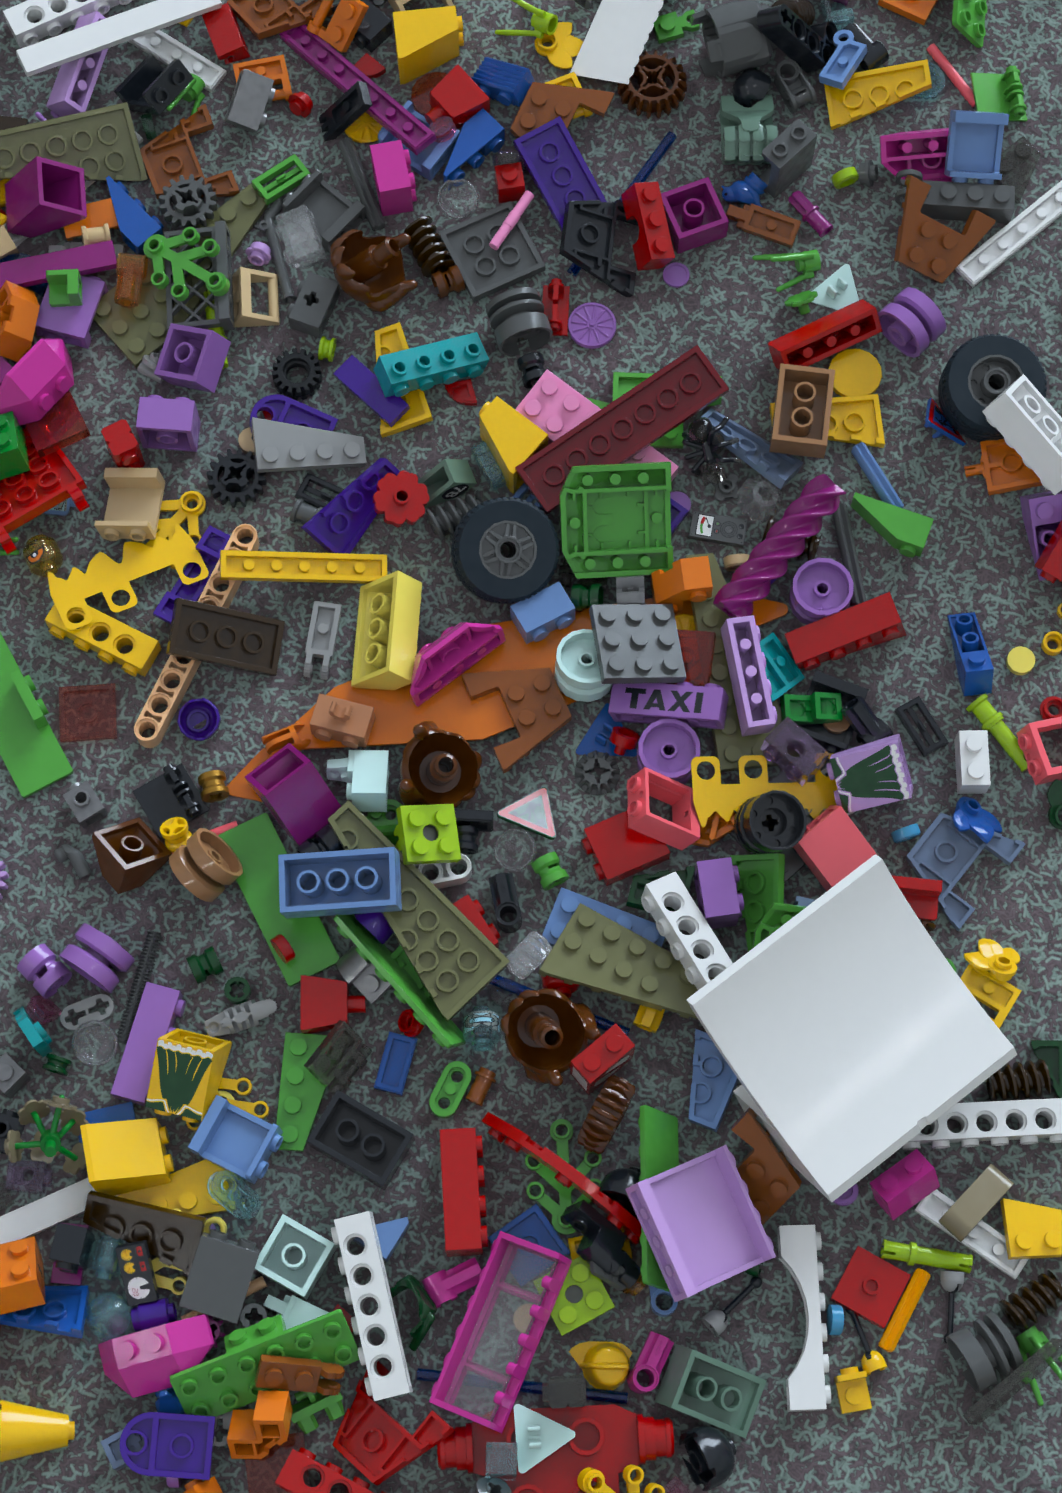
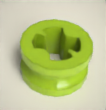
(327, 349)

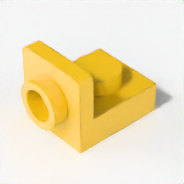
(852, 1390)

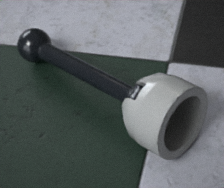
(951, 1282)
(718, 1318)

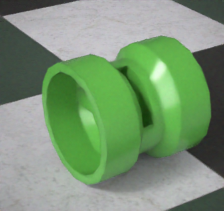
(549, 871)

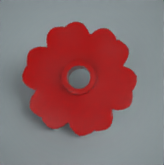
(404, 487)

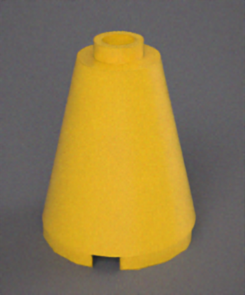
(31, 1430)

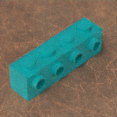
(431, 365)

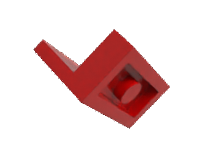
(921, 895)

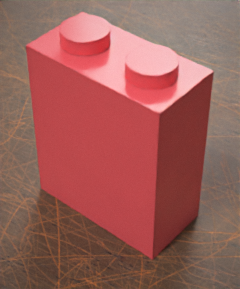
(833, 846)

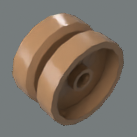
(205, 865)

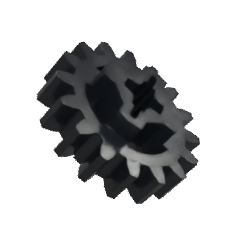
(238, 465)

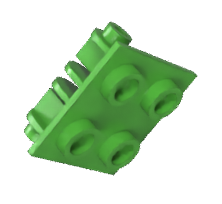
(1000, 93)

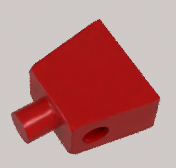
(456, 98)
(325, 1003)

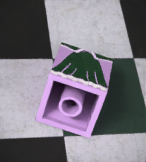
(871, 774)

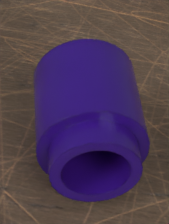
(153, 1314)

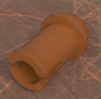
(481, 1086)

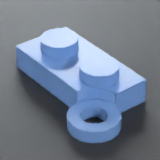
(843, 60)

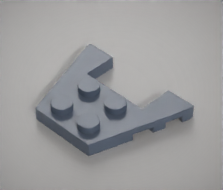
(946, 856)

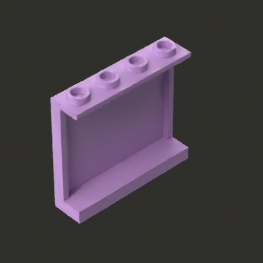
(700, 1223)

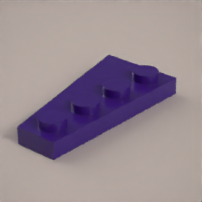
(350, 513)

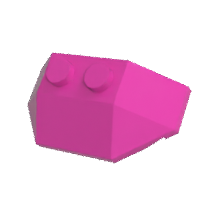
(918, 151)
(37, 381)
(451, 656)
(147, 1358)

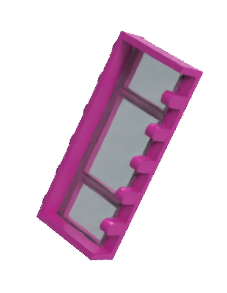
(500, 1331)

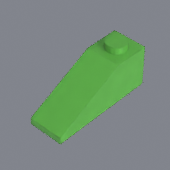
(898, 526)

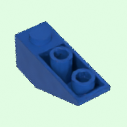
(477, 134)
(132, 219)
(970, 654)

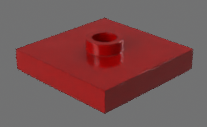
(870, 1287)

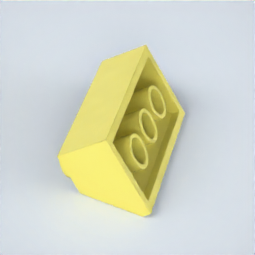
(387, 632)

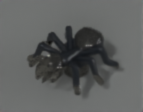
(707, 443)

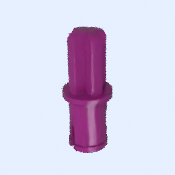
(810, 213)

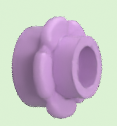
(258, 253)

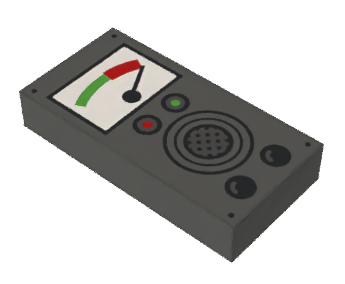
(718, 529)

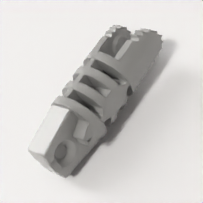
(239, 1017)

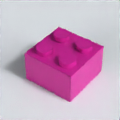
(393, 177)

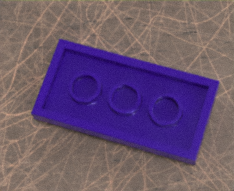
(557, 167)

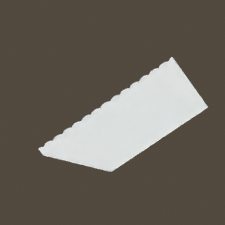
(616, 39)

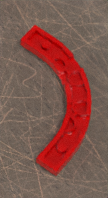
(566, 1174)

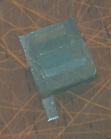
(837, 13)
(501, 1460)

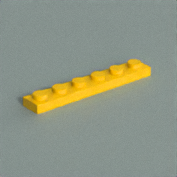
(301, 566)

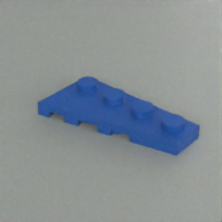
(60, 1315)

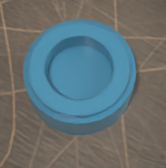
(906, 833)
(835, 1319)

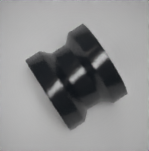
(467, 839)

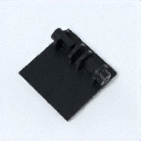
(170, 796)

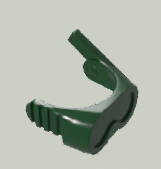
(426, 1308)

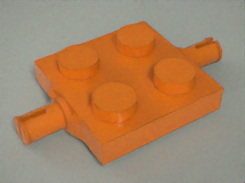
(1002, 468)

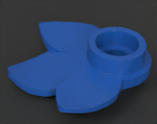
(971, 816)

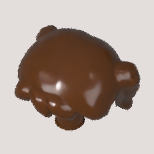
(371, 268)
(438, 768)
(547, 1032)

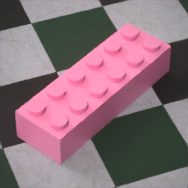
(560, 408)

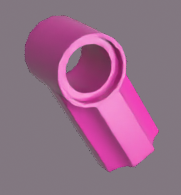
(450, 1283)
(650, 1360)

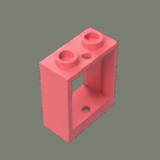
(1034, 751)
(683, 829)

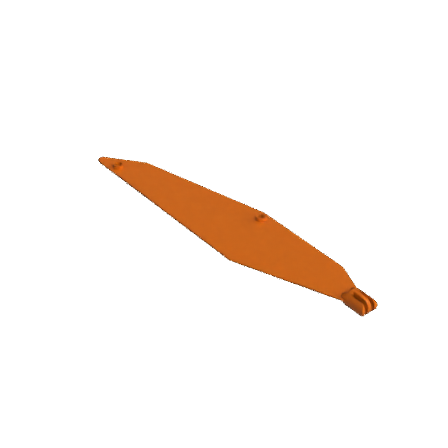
(451, 706)

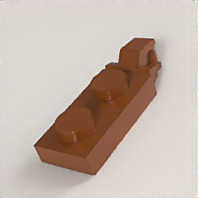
(765, 223)

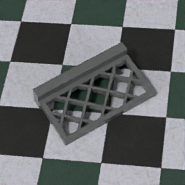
(221, 263)

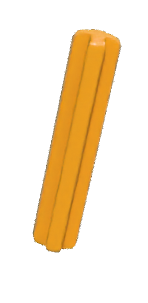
(904, 1310)

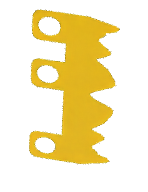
(109, 576)
(724, 798)

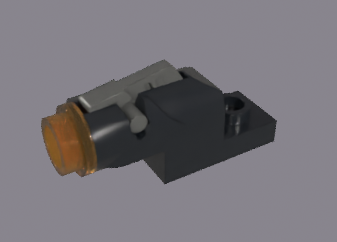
(602, 1248)

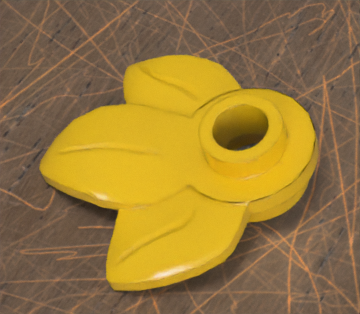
(563, 46)
(995, 959)

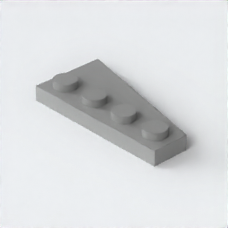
(297, 447)

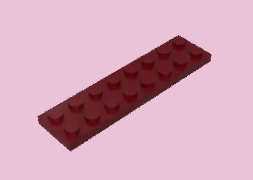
(625, 424)

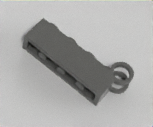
(958, 199)

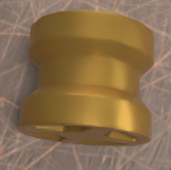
(213, 786)

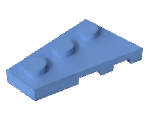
(711, 1084)

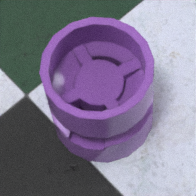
(41, 968)

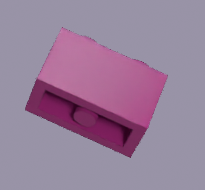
(904, 1184)

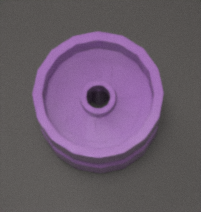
(911, 322)
(821, 576)
(669, 737)
(99, 954)

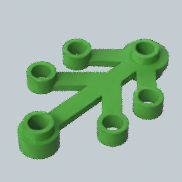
(183, 262)
(564, 1193)

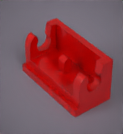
(226, 34)

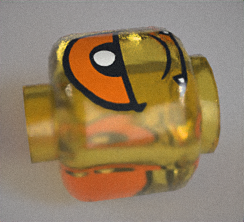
(42, 555)

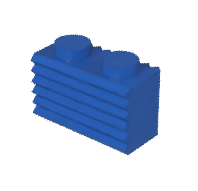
(503, 81)

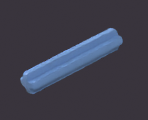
(875, 475)

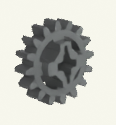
(188, 202)

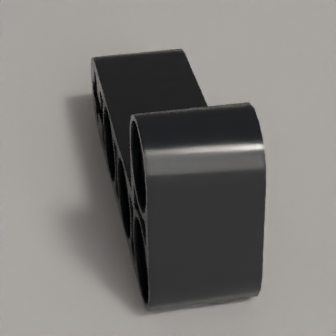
(802, 43)

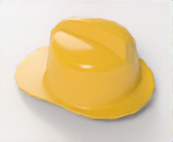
(603, 1363)

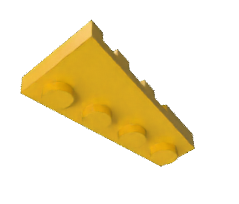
(875, 90)
(1031, 1230)

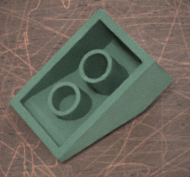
(710, 1390)

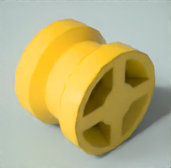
(175, 833)

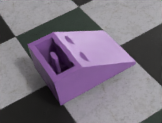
(1041, 518)

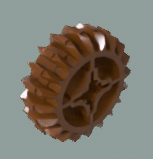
(654, 97)
(606, 1114)

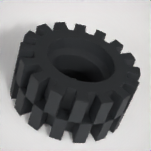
(293, 360)

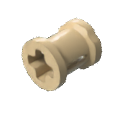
(95, 234)

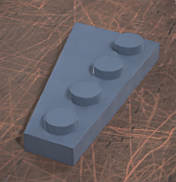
(755, 452)

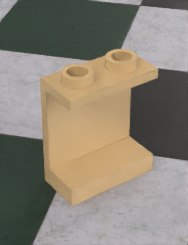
(132, 504)

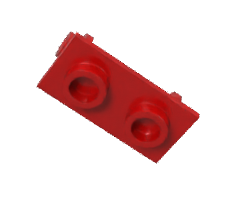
(556, 306)

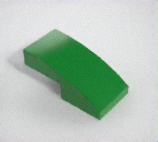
(813, 708)

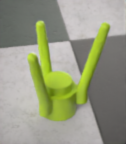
(541, 21)

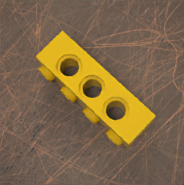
(135, 662)

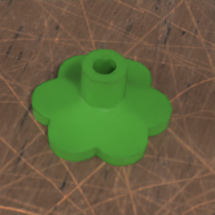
(801, 301)

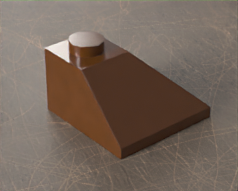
(129, 854)

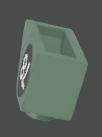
(448, 480)

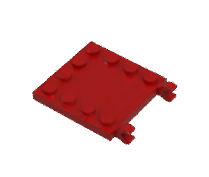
(38, 490)

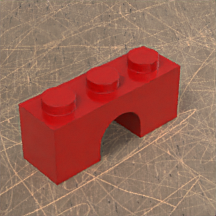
(654, 244)

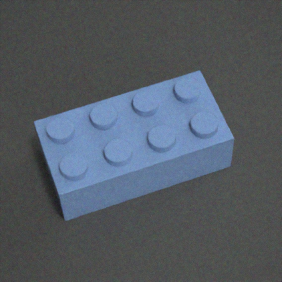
(339, 882)

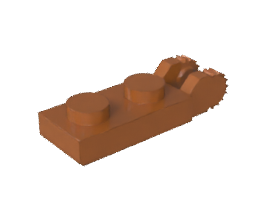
(298, 1374)

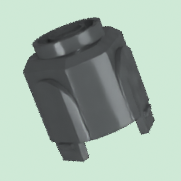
(733, 38)

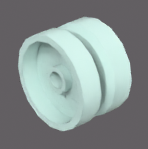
(578, 667)

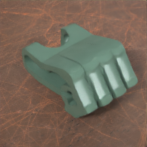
(746, 130)

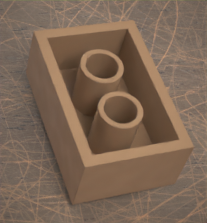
(802, 410)

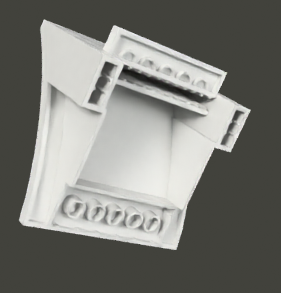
(849, 1030)

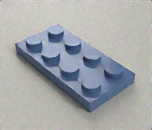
(567, 904)

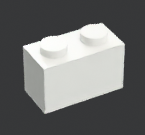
(972, 762)

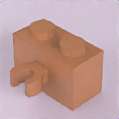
(342, 721)

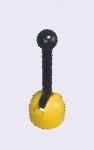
(871, 1359)

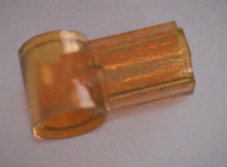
(130, 272)

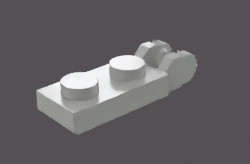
(322, 636)

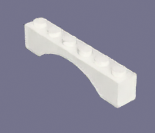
(798, 1254)

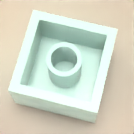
(294, 1256)

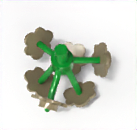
(48, 1142)

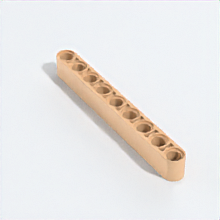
(185, 672)

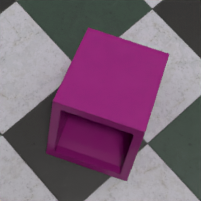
(44, 197)
(294, 793)

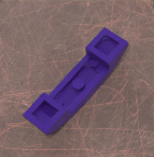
(209, 548)

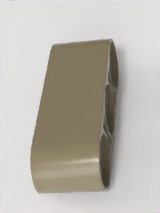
(976, 1202)

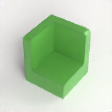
(64, 287)

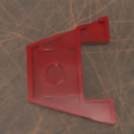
(378, 1441)

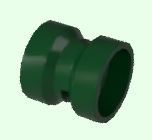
(584, 597)
(205, 964)

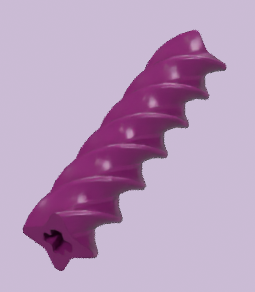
(783, 541)

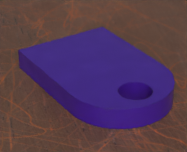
(293, 412)
(172, 1445)

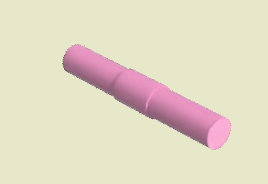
(511, 220)

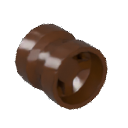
(448, 281)

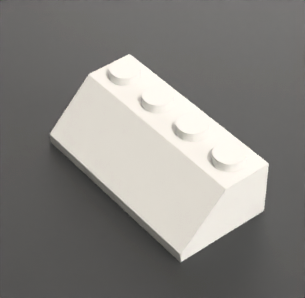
(1031, 429)

